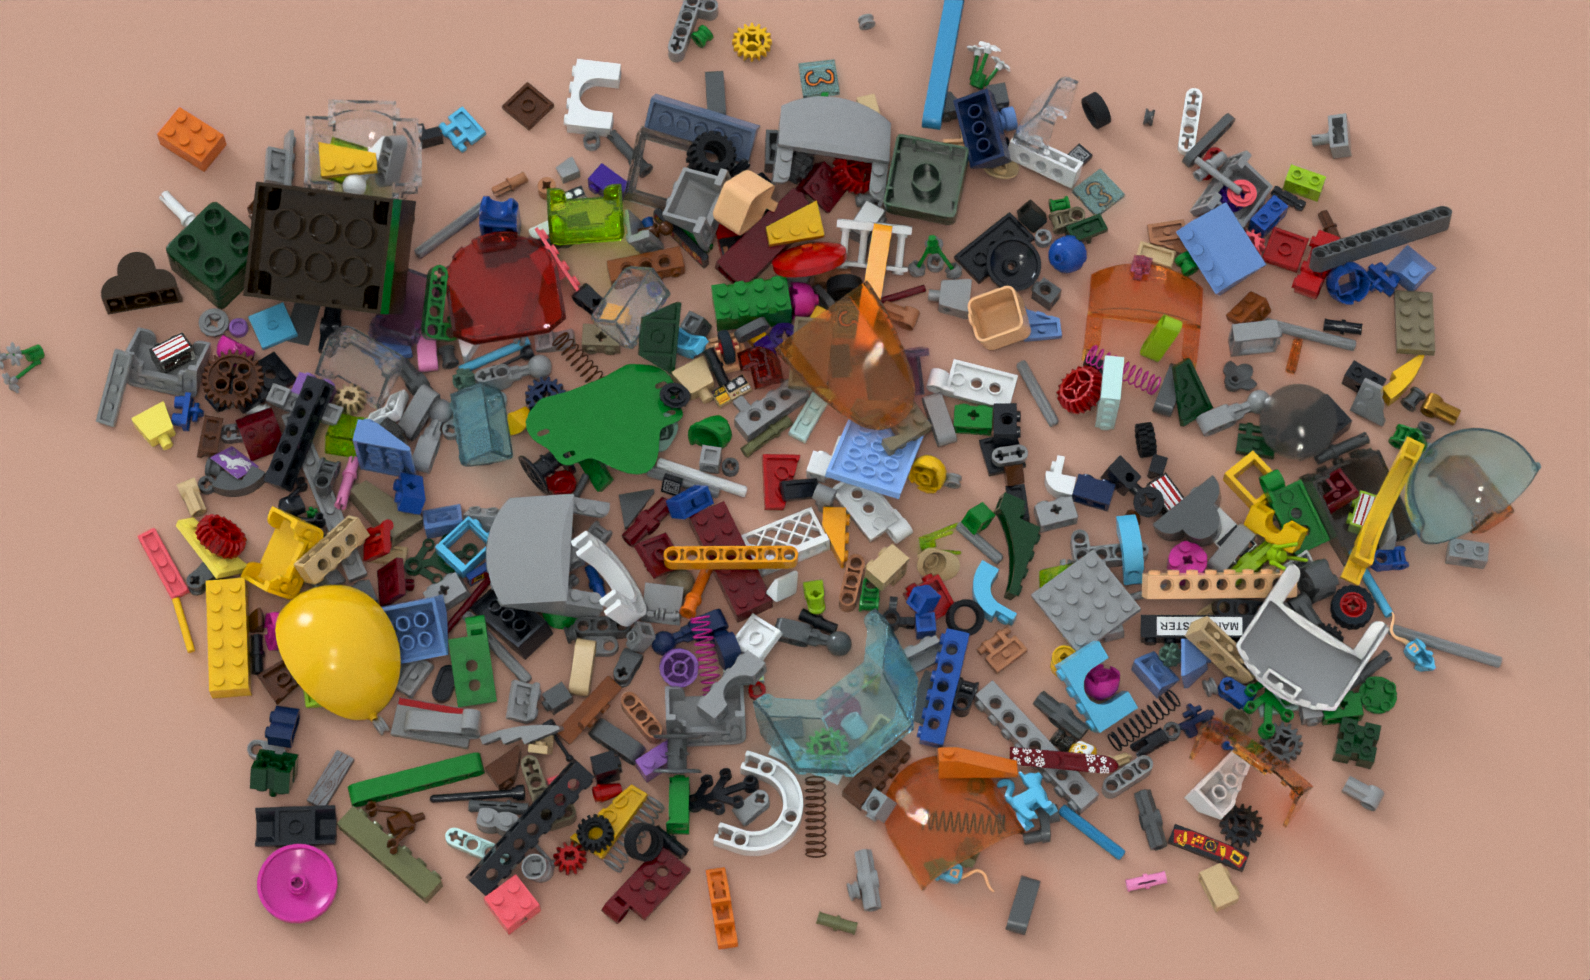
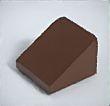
(1013, 474)
(256, 621)

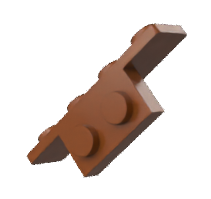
(585, 714)

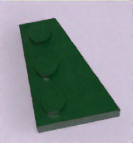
(1189, 392)

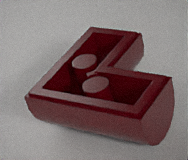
(1342, 491)

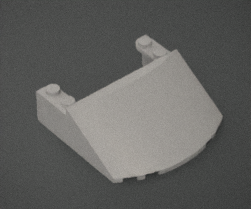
(835, 130)
(531, 555)
(1298, 656)

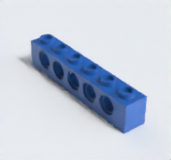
(959, 641)

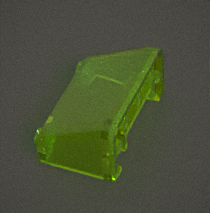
(585, 218)

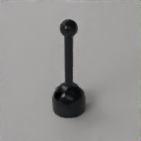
(526, 354)
(568, 757)

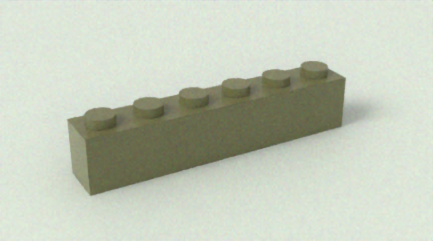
(401, 865)

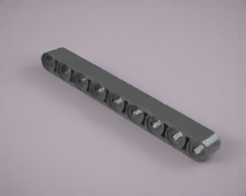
(1380, 239)

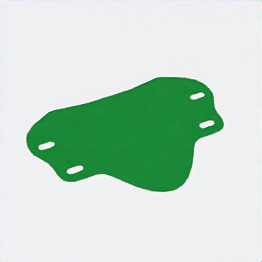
(607, 420)

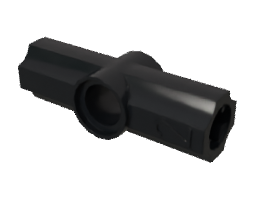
(329, 324)

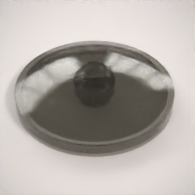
(1298, 421)

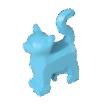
(1028, 801)

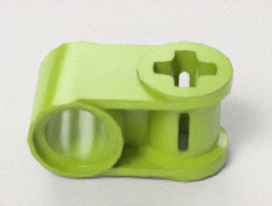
(814, 596)

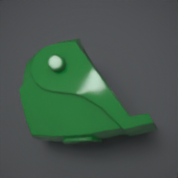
(710, 432)

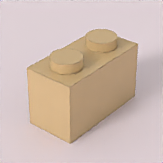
(1218, 887)

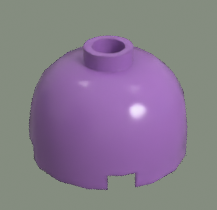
(678, 667)

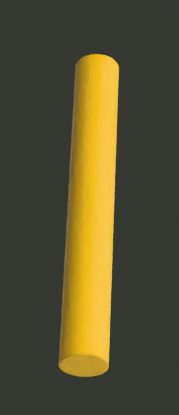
(183, 625)

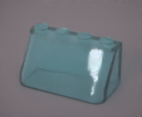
(481, 425)

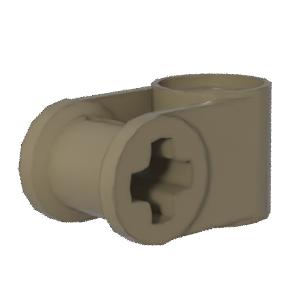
(1063, 218)

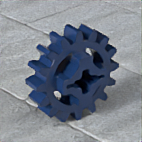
(540, 390)

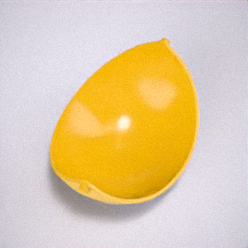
(340, 650)

